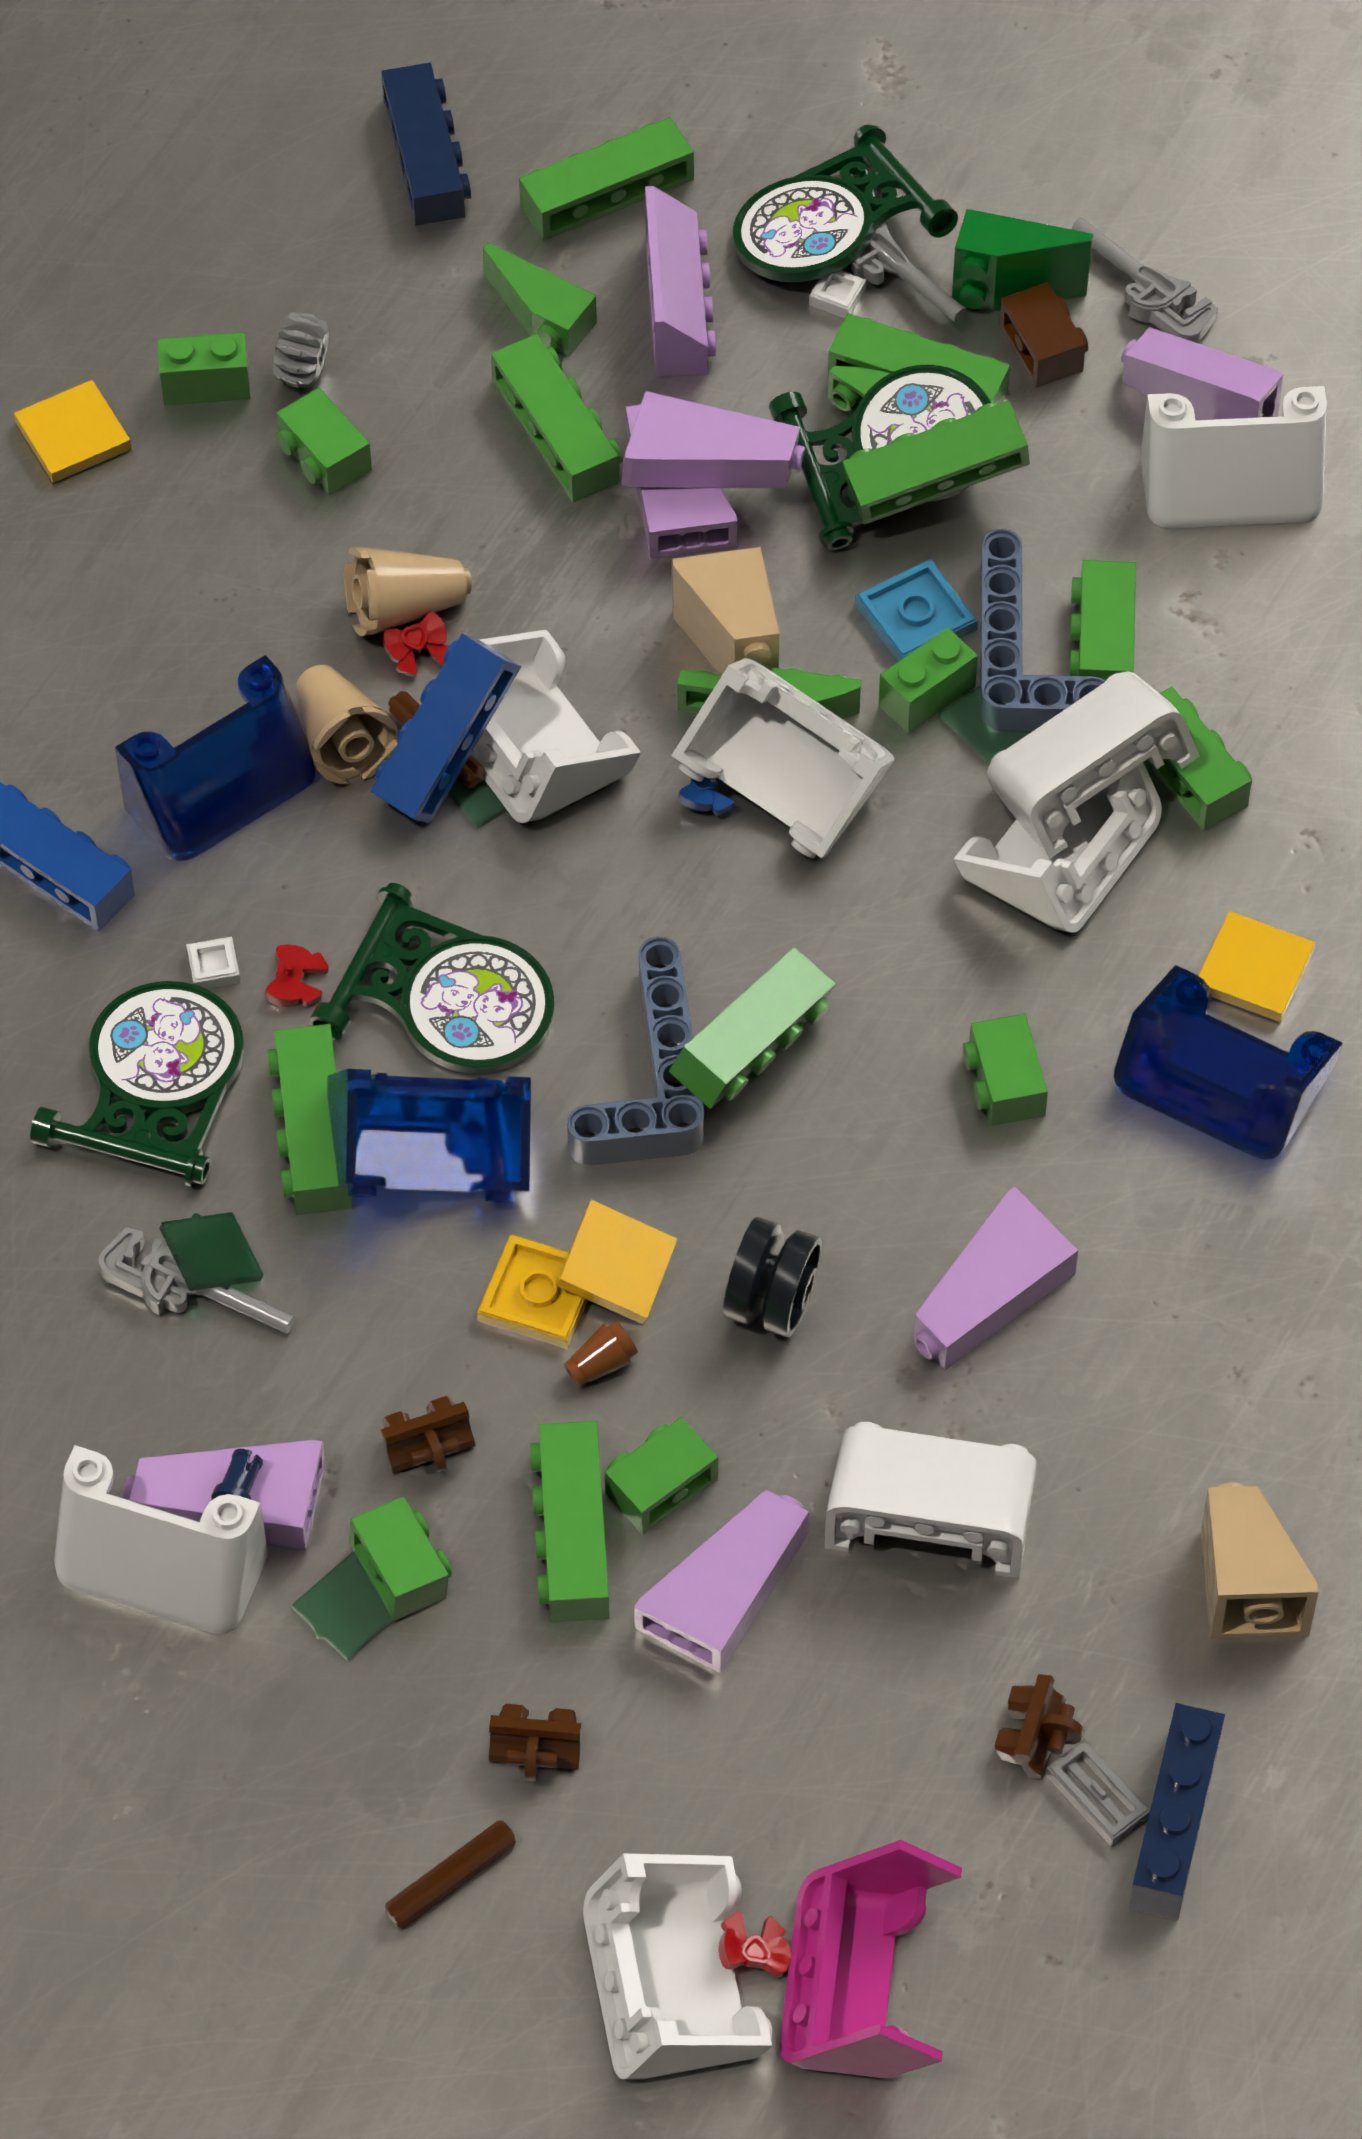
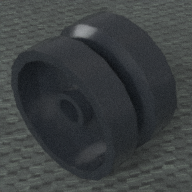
(772, 1277)

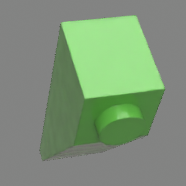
(540, 300)

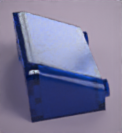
(222, 775)
(1216, 1073)
(430, 1134)

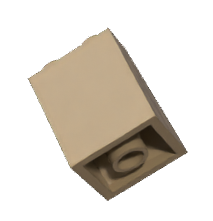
(726, 607)
(1252, 1568)

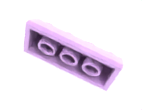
(677, 286)

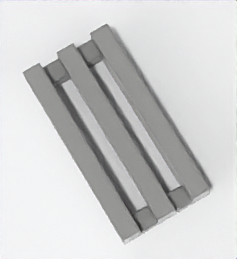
(1081, 1802)

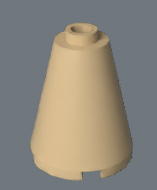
(400, 587)
(343, 726)

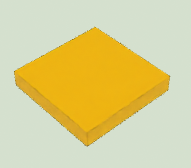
(72, 431)
(1256, 966)
(616, 1262)
(526, 1297)

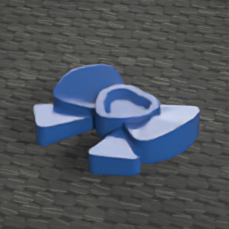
(703, 796)

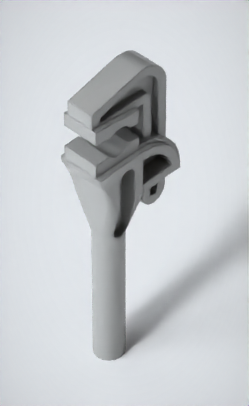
(886, 256)
(1156, 295)
(164, 1285)

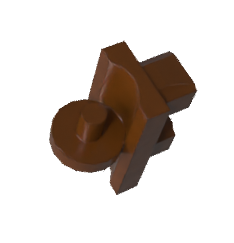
(427, 1437)
(1045, 1727)
(535, 1741)

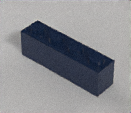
(424, 143)
(1176, 1811)

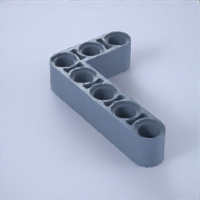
(1003, 611)
(672, 1104)

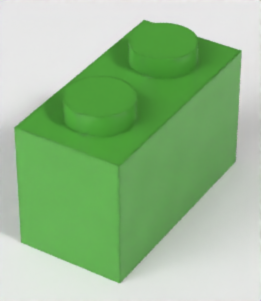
(204, 368)
(323, 441)
(927, 680)
(1006, 1070)
(660, 1474)
(400, 1558)

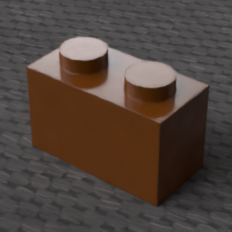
(1043, 334)

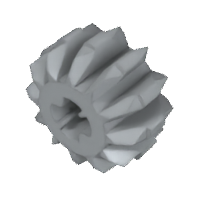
(301, 350)

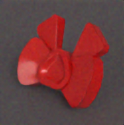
(403, 643)
(288, 985)
(765, 1951)

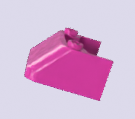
(845, 1962)

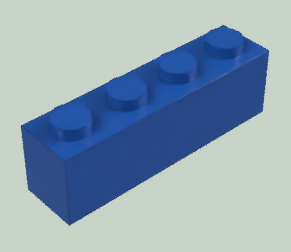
(444, 728)
(61, 862)

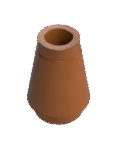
(601, 1354)

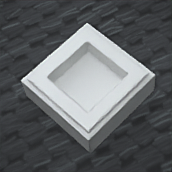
(838, 293)
(213, 963)

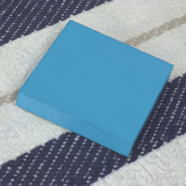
(914, 609)

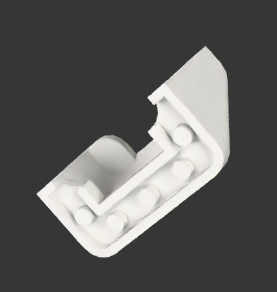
(1234, 467)
(537, 745)
(1085, 752)
(783, 754)
(1077, 879)
(931, 1493)
(153, 1558)
(659, 1966)

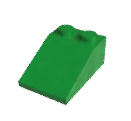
(1010, 255)

